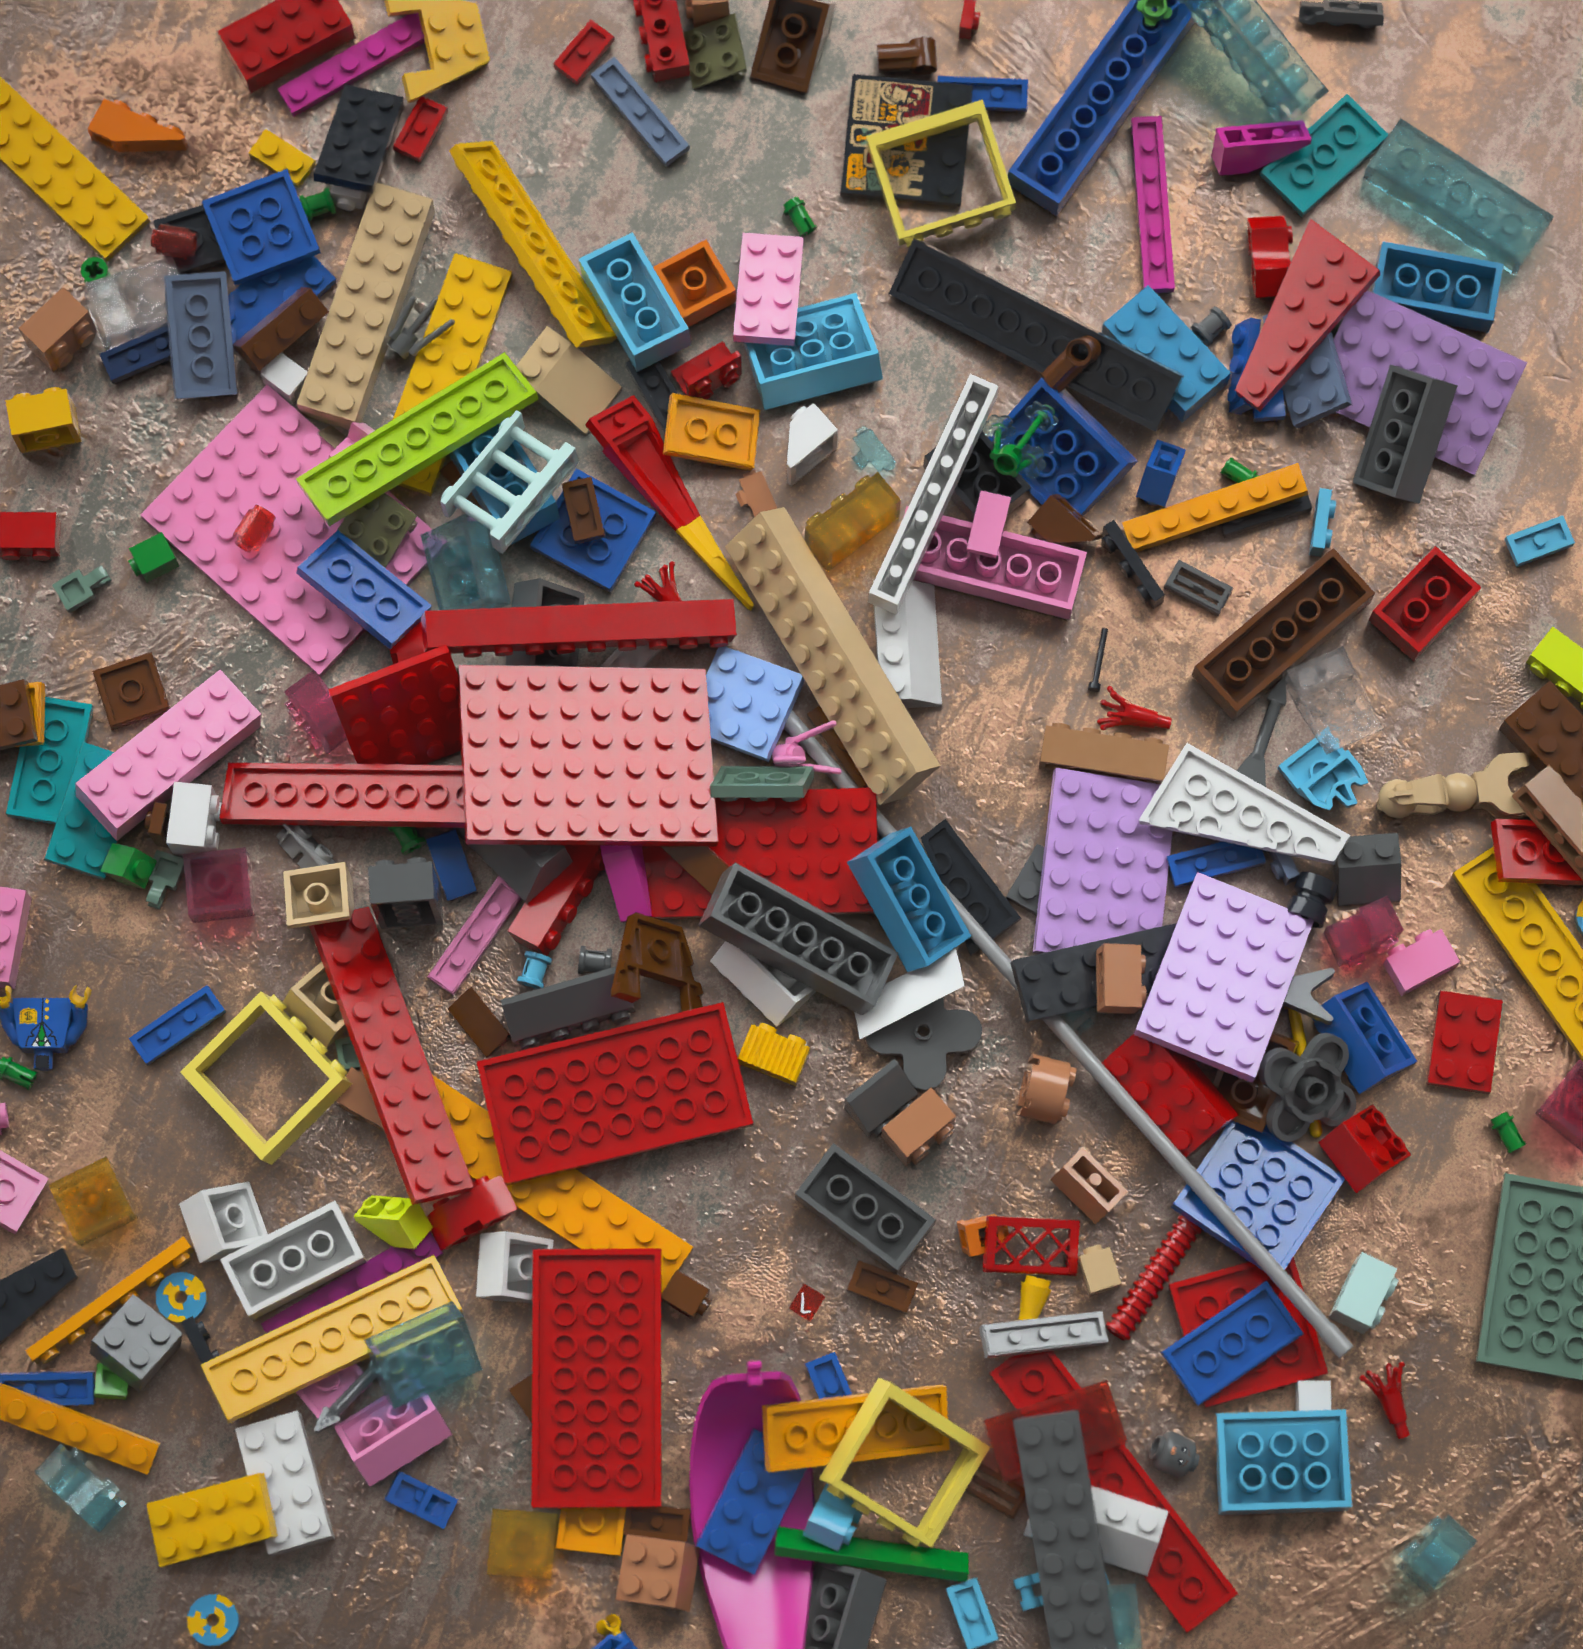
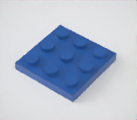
(261, 227)
(603, 559)

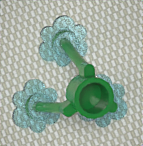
(1021, 457)

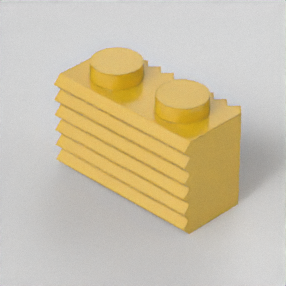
(774, 1054)

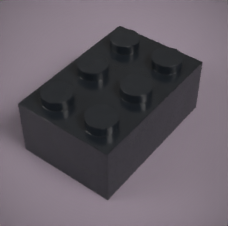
(982, 476)

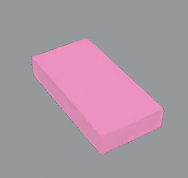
(988, 524)

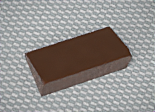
(479, 1022)

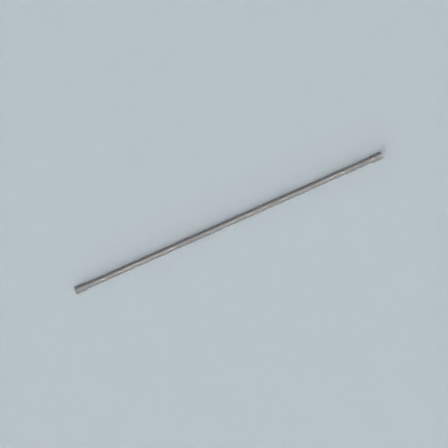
(1328, 1332)

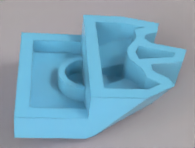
(1323, 776)

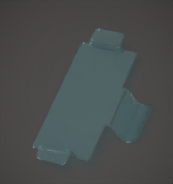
(872, 451)

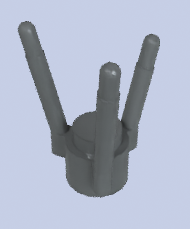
(404, 341)

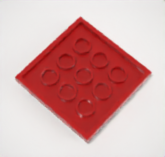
(402, 711)
(1209, 1294)

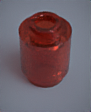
(174, 241)
(254, 528)

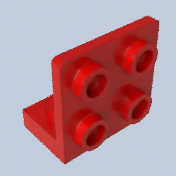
(708, 372)

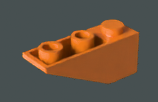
(127, 131)

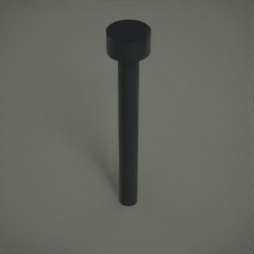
(1094, 686)

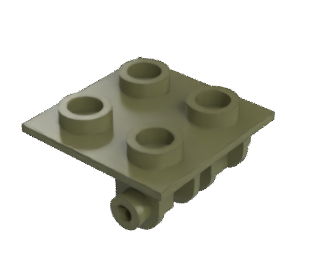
(715, 51)
(379, 527)

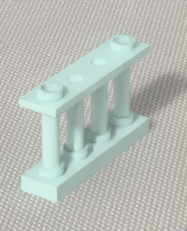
(521, 507)

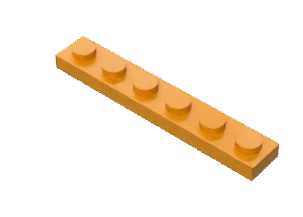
(1215, 508)
(100, 1309)
(77, 1429)

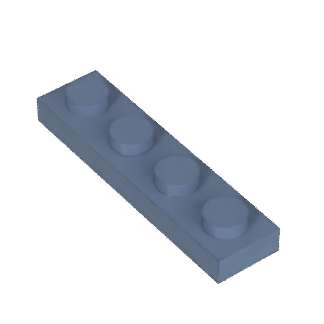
(640, 111)

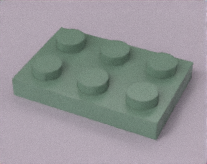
(762, 782)

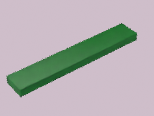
(876, 1555)

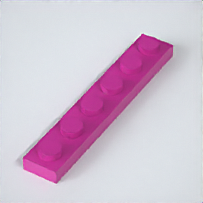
(352, 64)
(1152, 203)

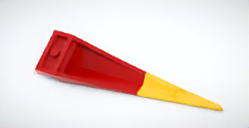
(637, 452)

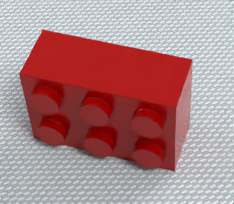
(1424, 603)

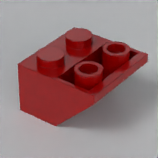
(1364, 1148)

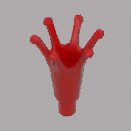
(669, 589)
(1131, 714)
(1390, 1397)

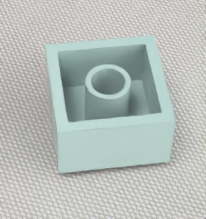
(1363, 1292)

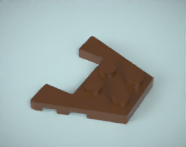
(656, 952)

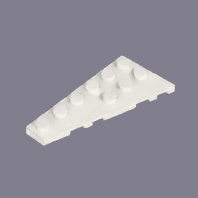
(1226, 806)

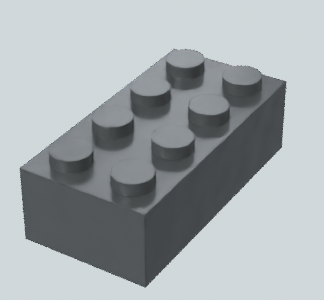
(405, 893)
(865, 1209)

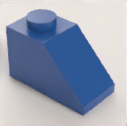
(1160, 473)

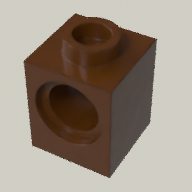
(686, 1295)

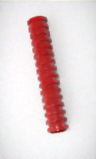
(1153, 1278)

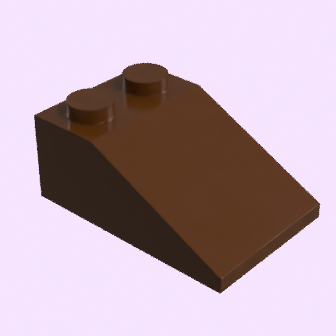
(792, 42)
(1249, 1098)

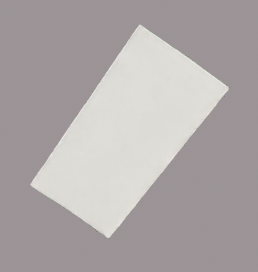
(912, 992)

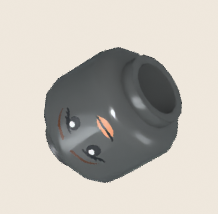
(1174, 1454)

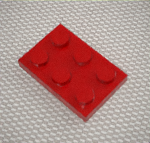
(1528, 856)
(1464, 1042)

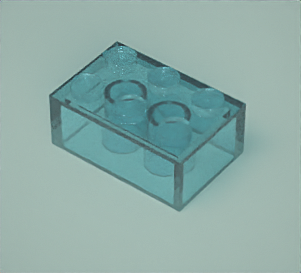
(465, 566)
(423, 1354)

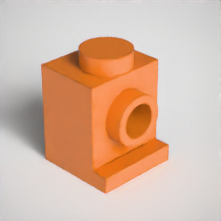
(969, 1235)

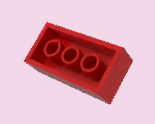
(284, 38)
(1171, 1092)

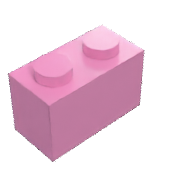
(1421, 961)

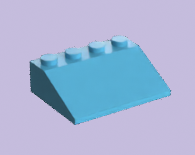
(829, 354)
(1283, 1462)

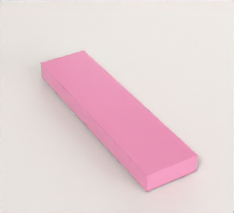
(475, 937)

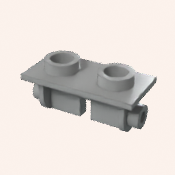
(299, 839)

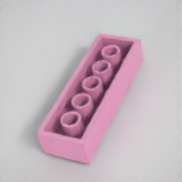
(1023, 574)
(168, 751)

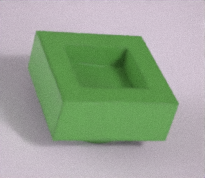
(109, 1385)

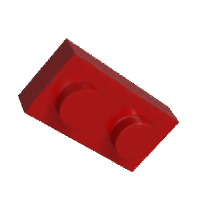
(583, 52)
(420, 128)

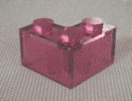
(1369, 930)

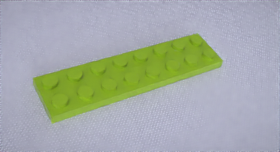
(417, 439)

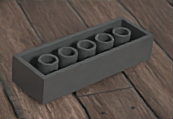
(798, 939)

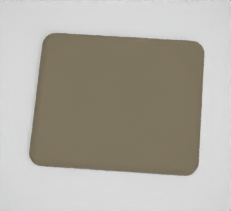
(332, 435)

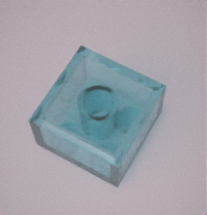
(1436, 1553)

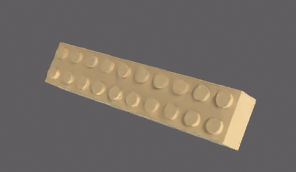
(832, 655)

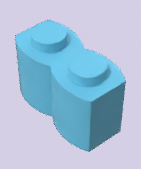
(832, 1520)

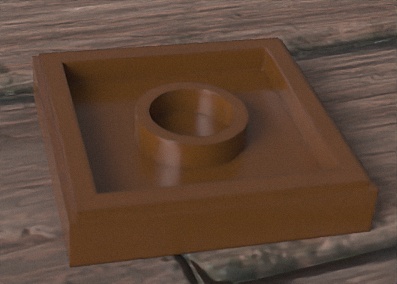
(131, 691)

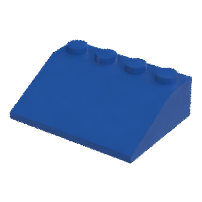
(1078, 451)

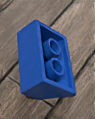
(1371, 1037)

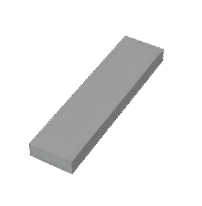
(1043, 1334)

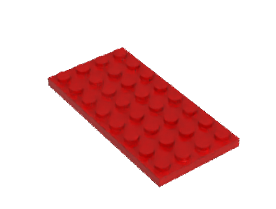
(789, 843)
(614, 1093)
(596, 1378)

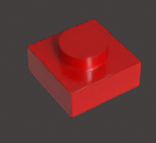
(969, 19)

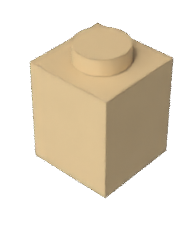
(1099, 1270)

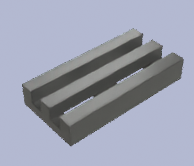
(1193, 598)

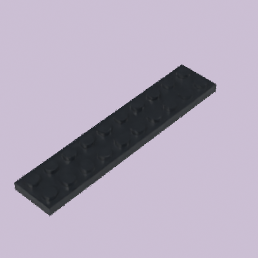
(1033, 332)

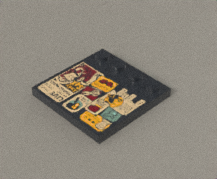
(919, 170)

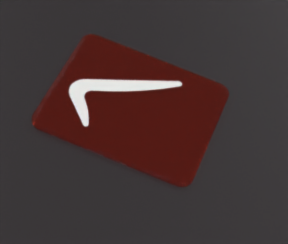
(807, 1302)

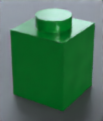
(152, 558)
(128, 865)

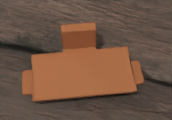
(755, 493)

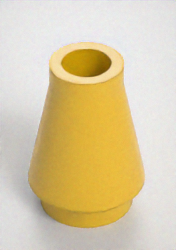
(1033, 1296)

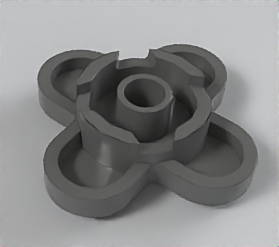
(925, 1057)
(1307, 1087)

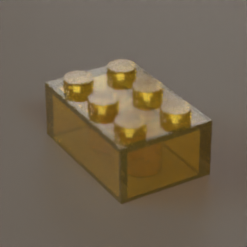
(852, 520)

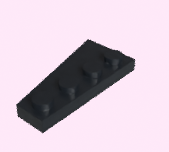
(968, 882)
(31, 1289)

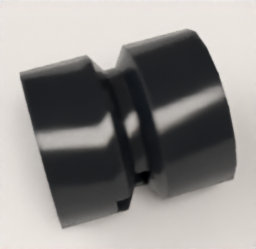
(1313, 894)

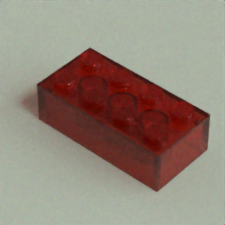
(1098, 1418)

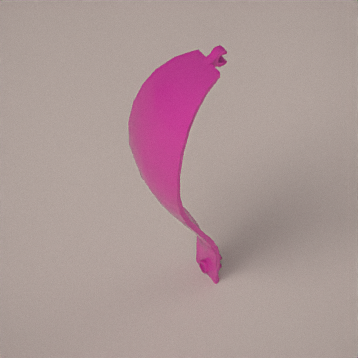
(774, 1603)

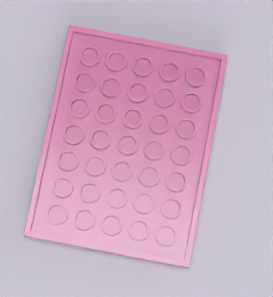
(254, 465)

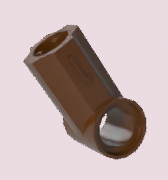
(916, 56)
(1070, 363)

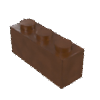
(280, 328)

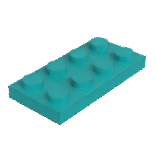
(1338, 146)
(46, 769)
(78, 837)

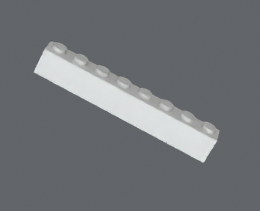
(933, 494)

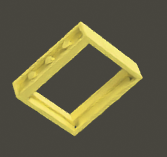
(928, 127)
(337, 1084)
(951, 1489)

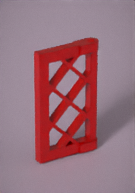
(1018, 1223)

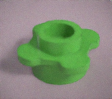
(1151, 17)

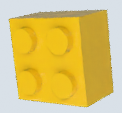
(43, 420)

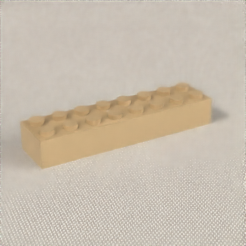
(366, 306)

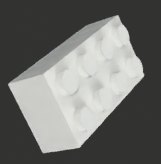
(293, 1260)
(284, 1455)

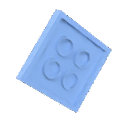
(749, 701)

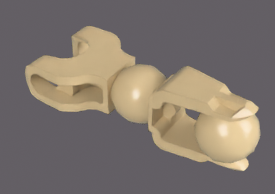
(1457, 791)

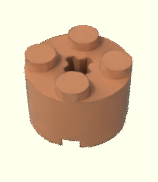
(1045, 1089)

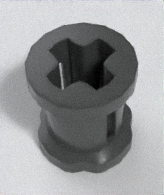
(1211, 326)
(594, 960)

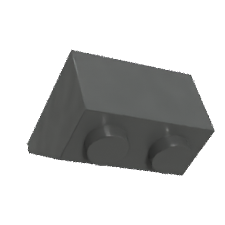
(1368, 870)
(880, 1099)

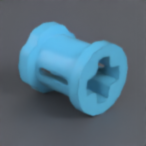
(534, 970)

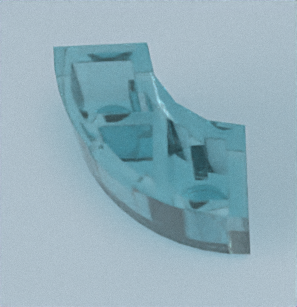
(80, 1487)

